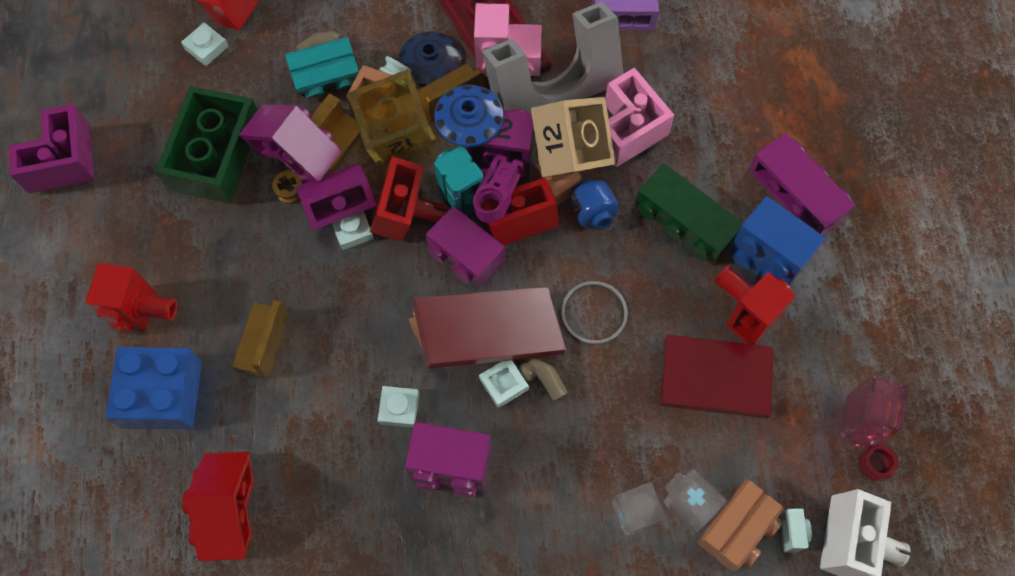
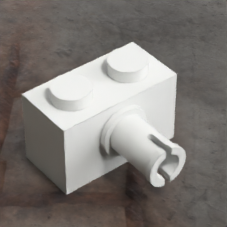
(858, 536)

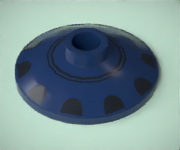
(430, 67)

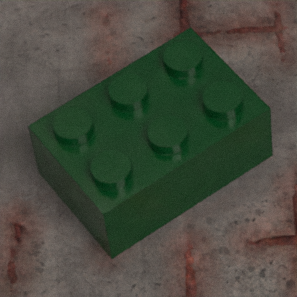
(205, 146)

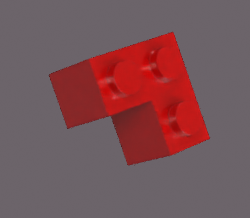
(219, 506)

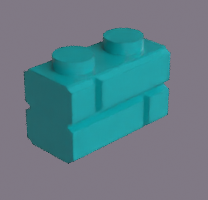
(323, 67)
(457, 179)

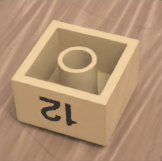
(573, 135)

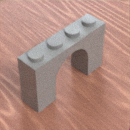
(593, 66)

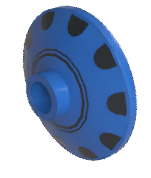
(472, 127)

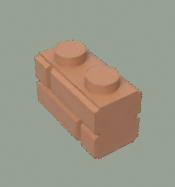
(741, 526)

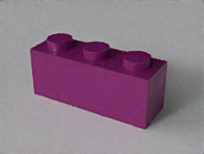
(801, 185)

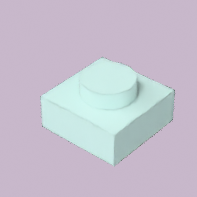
(205, 44)
(352, 230)
(503, 382)
(398, 406)
(795, 530)

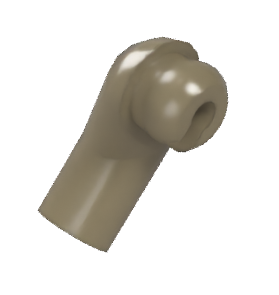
(317, 39)
(546, 373)

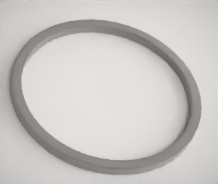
(598, 284)

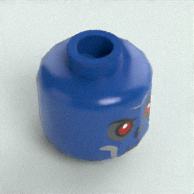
(593, 204)

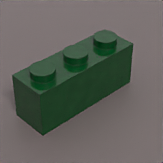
(687, 214)

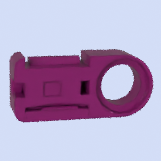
(498, 185)

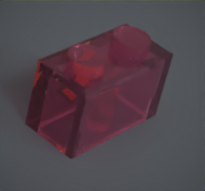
(874, 411)

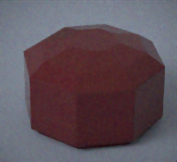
(878, 462)

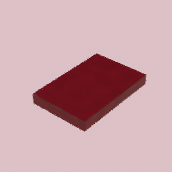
(717, 376)

